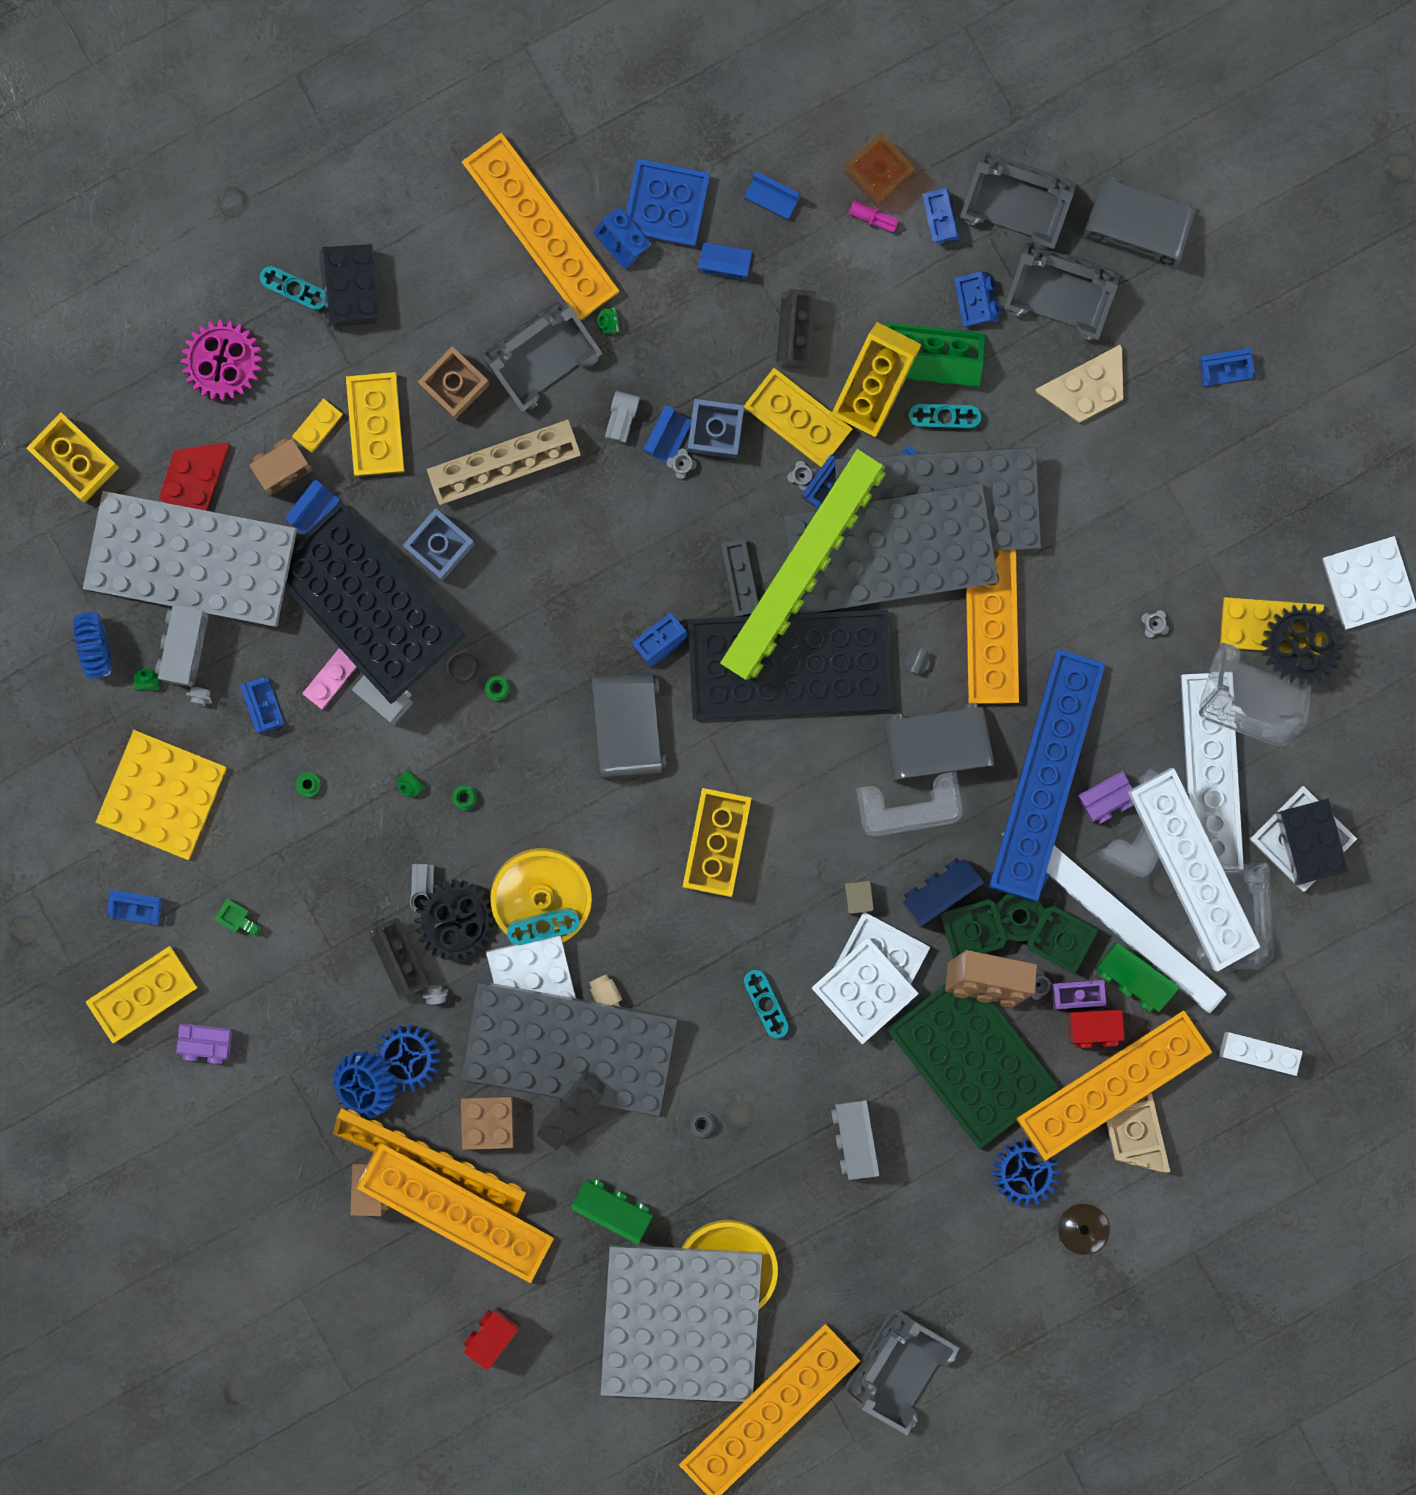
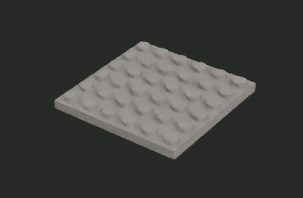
(680, 1323)

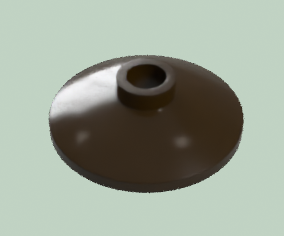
(1070, 1226)

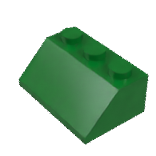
(1136, 978)
(612, 1210)

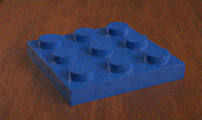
(667, 201)

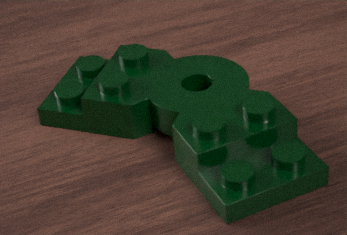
(1047, 930)

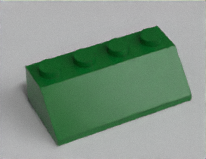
(945, 354)

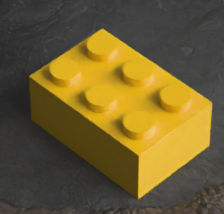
(72, 457)

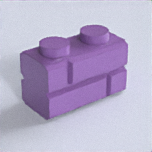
(1106, 797)
(1078, 994)
(204, 1042)

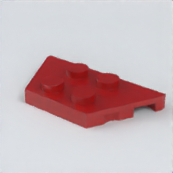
(193, 476)

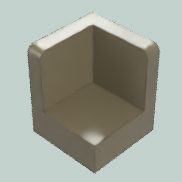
(858, 897)

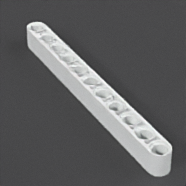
(1134, 931)

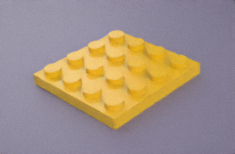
(161, 795)

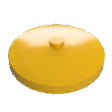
(537, 884)
(739, 1237)

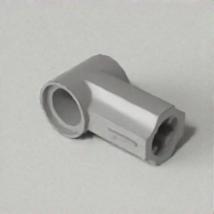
(623, 411)
(421, 882)

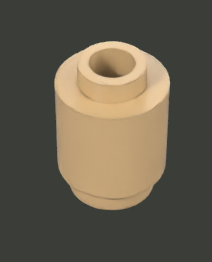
(605, 991)

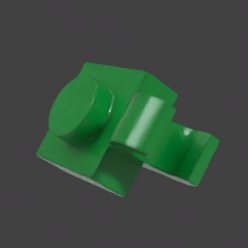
(234, 916)

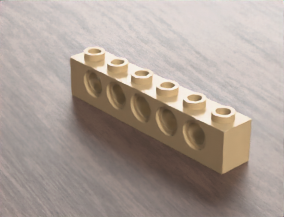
(503, 462)

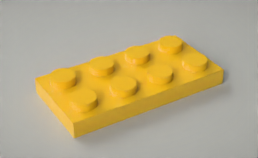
(797, 418)
(375, 424)
(1247, 619)
(141, 994)

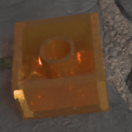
(879, 170)

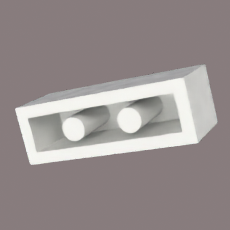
(1260, 1053)

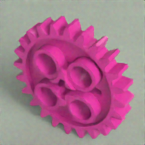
(199, 356)

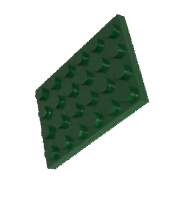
(972, 1062)

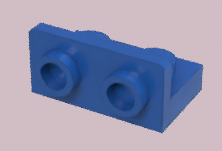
(621, 237)
(977, 298)

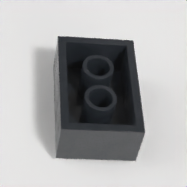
(349, 285)
(1312, 841)

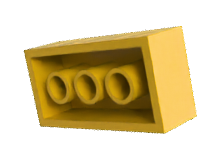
(876, 379)
(716, 842)

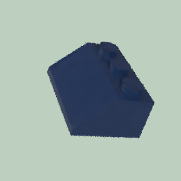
(941, 891)

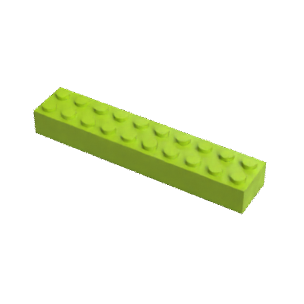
(803, 564)

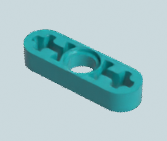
(279, 274)
(937, 424)
(552, 932)
(752, 989)

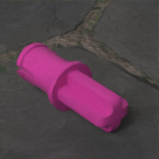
(873, 216)

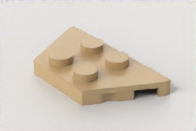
(1088, 387)
(1138, 1137)

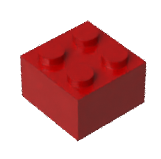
(1095, 1026)
(491, 1339)

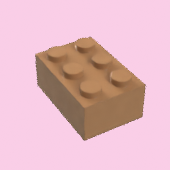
(990, 978)

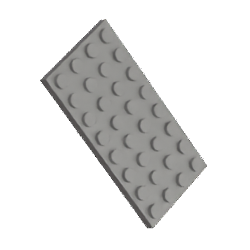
(189, 558)

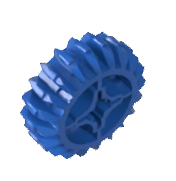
(92, 645)
(428, 1052)
(358, 1089)
(1004, 1180)

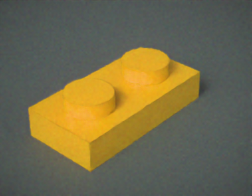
(317, 425)

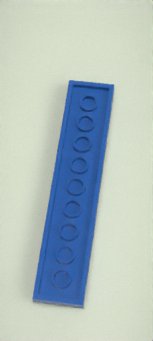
(1046, 775)

